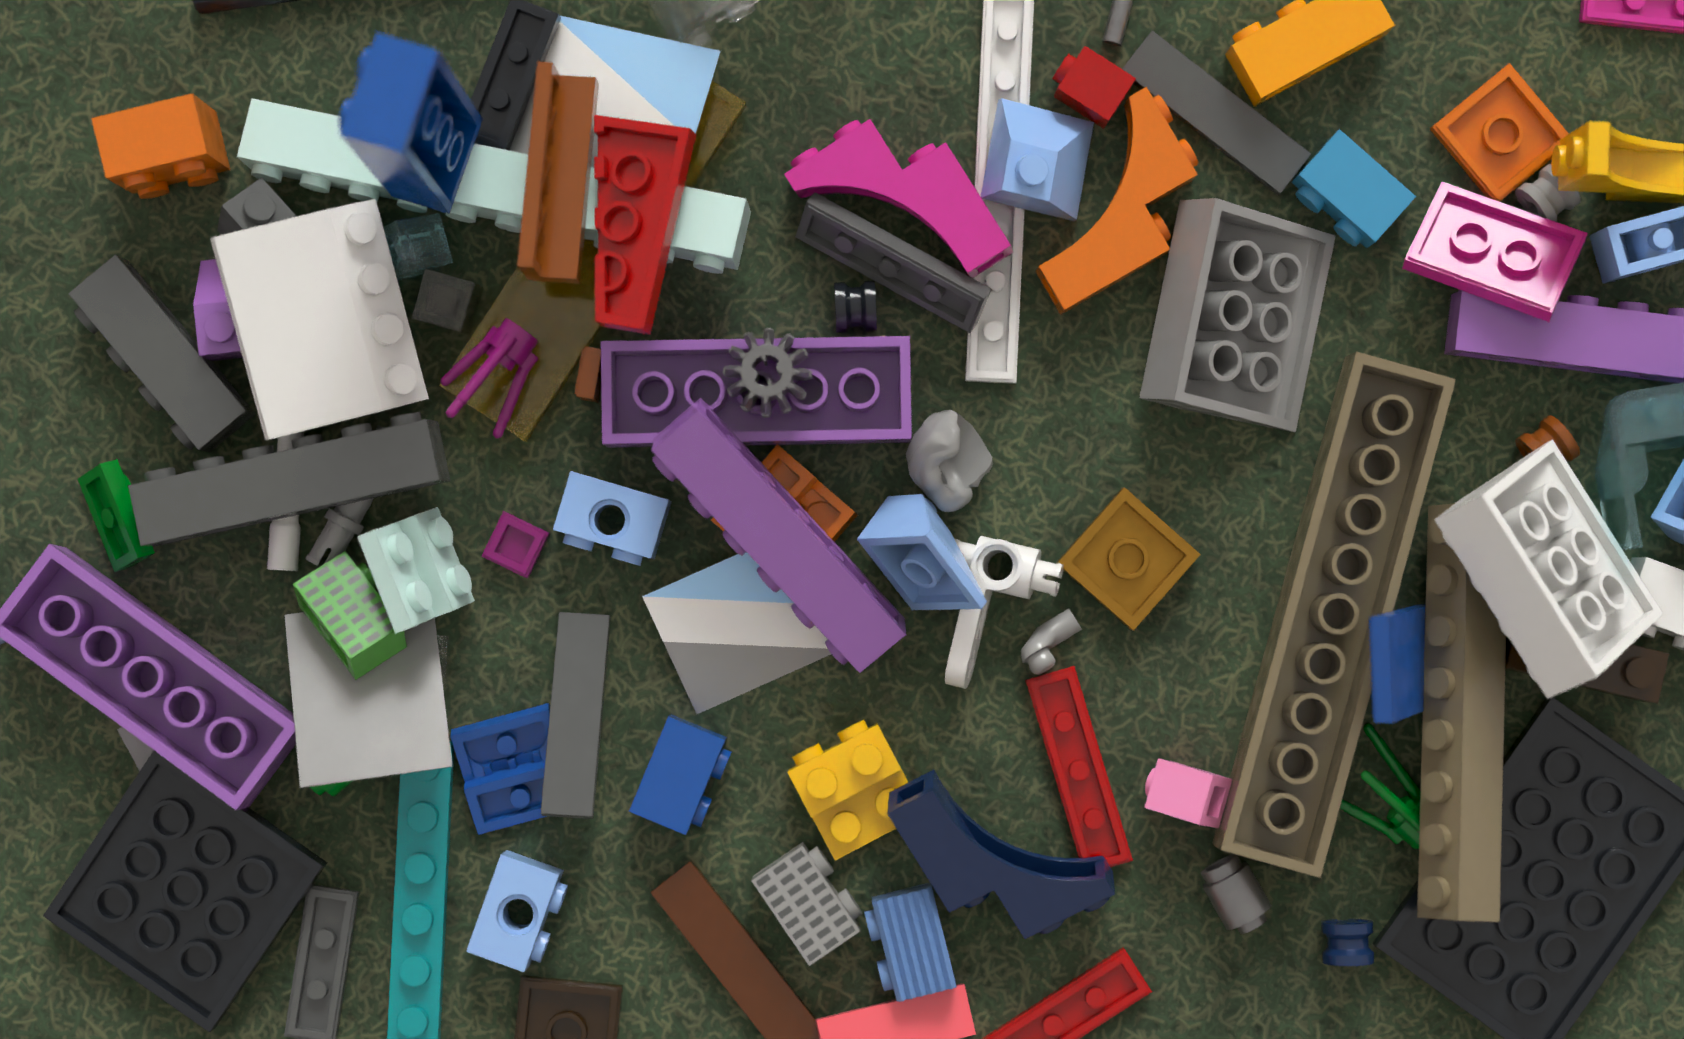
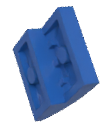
(504, 767)

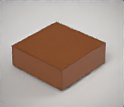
(589, 375)

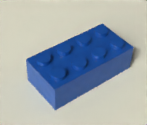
(410, 122)

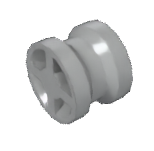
(1543, 196)

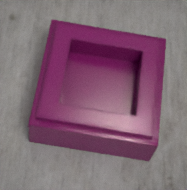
(515, 544)

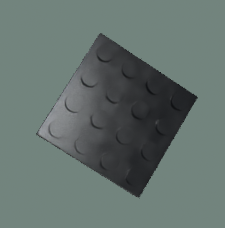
(184, 891)

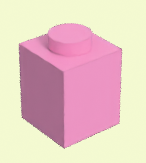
(1187, 793)

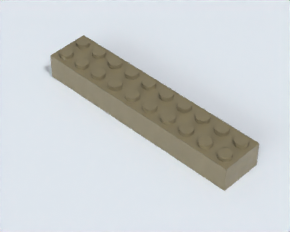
(1338, 576)

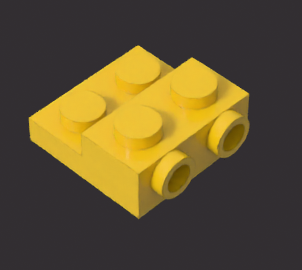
(849, 787)

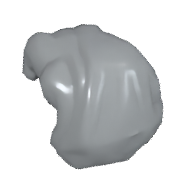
(947, 460)

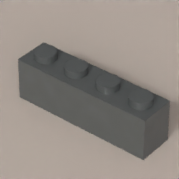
(161, 354)

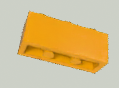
(1303, 43)

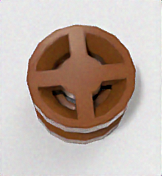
(1549, 429)

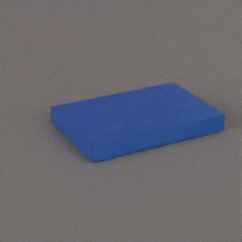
(1397, 663)

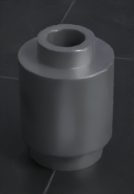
(1235, 894)

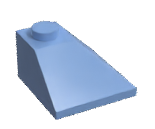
(1037, 159)
(920, 555)

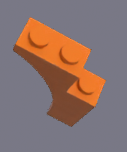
(1126, 233)

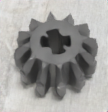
(750, 375)

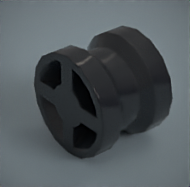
(855, 307)

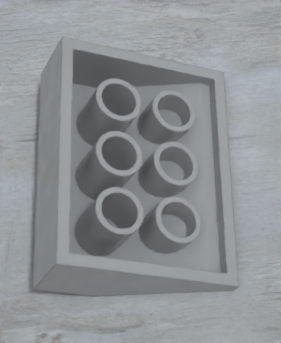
(1237, 314)

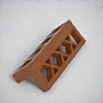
(557, 176)

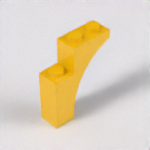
(1619, 165)

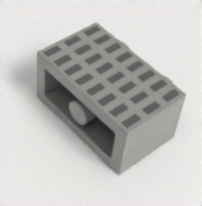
(807, 902)

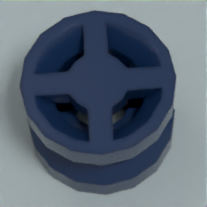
(1347, 942)

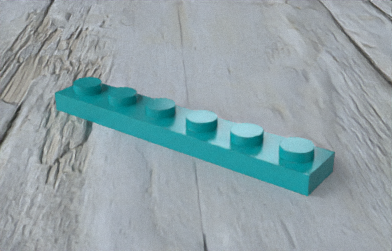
(420, 904)

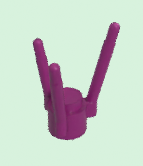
(505, 347)

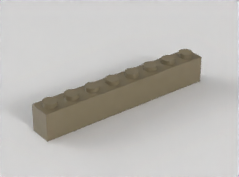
(1460, 743)

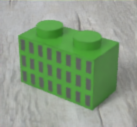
(349, 614)

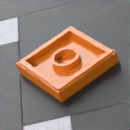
(1500, 134)

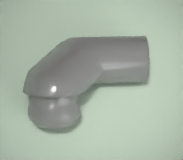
(1046, 636)

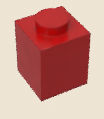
(1092, 85)

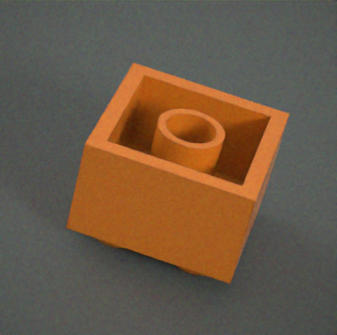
(161, 145)

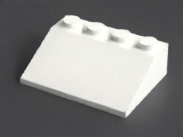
(319, 318)
(1550, 570)

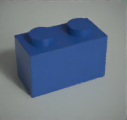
(679, 775)

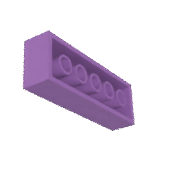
(853, 397)
(148, 676)

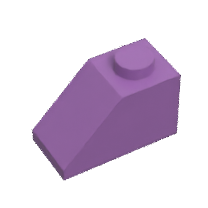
(212, 316)

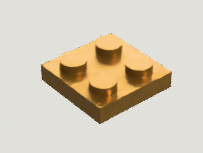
(1128, 558)

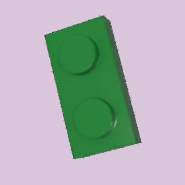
(113, 514)

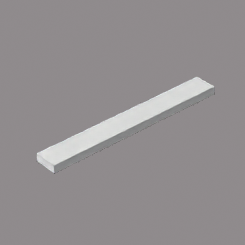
(1005, 75)

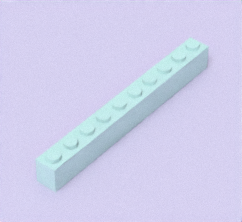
(308, 148)

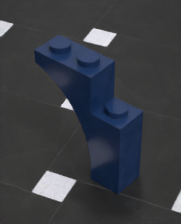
(970, 862)

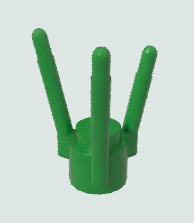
(1404, 812)

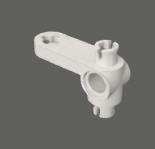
(1027, 575)

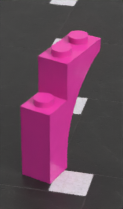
(928, 189)

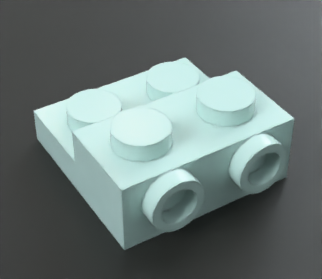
(416, 569)

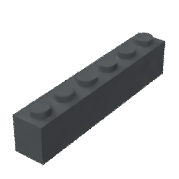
(290, 481)

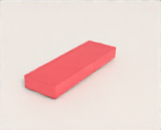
(925, 1017)

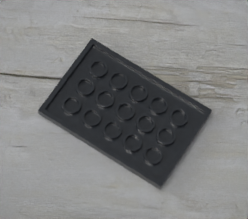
(1582, 867)

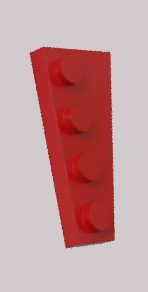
(639, 198)

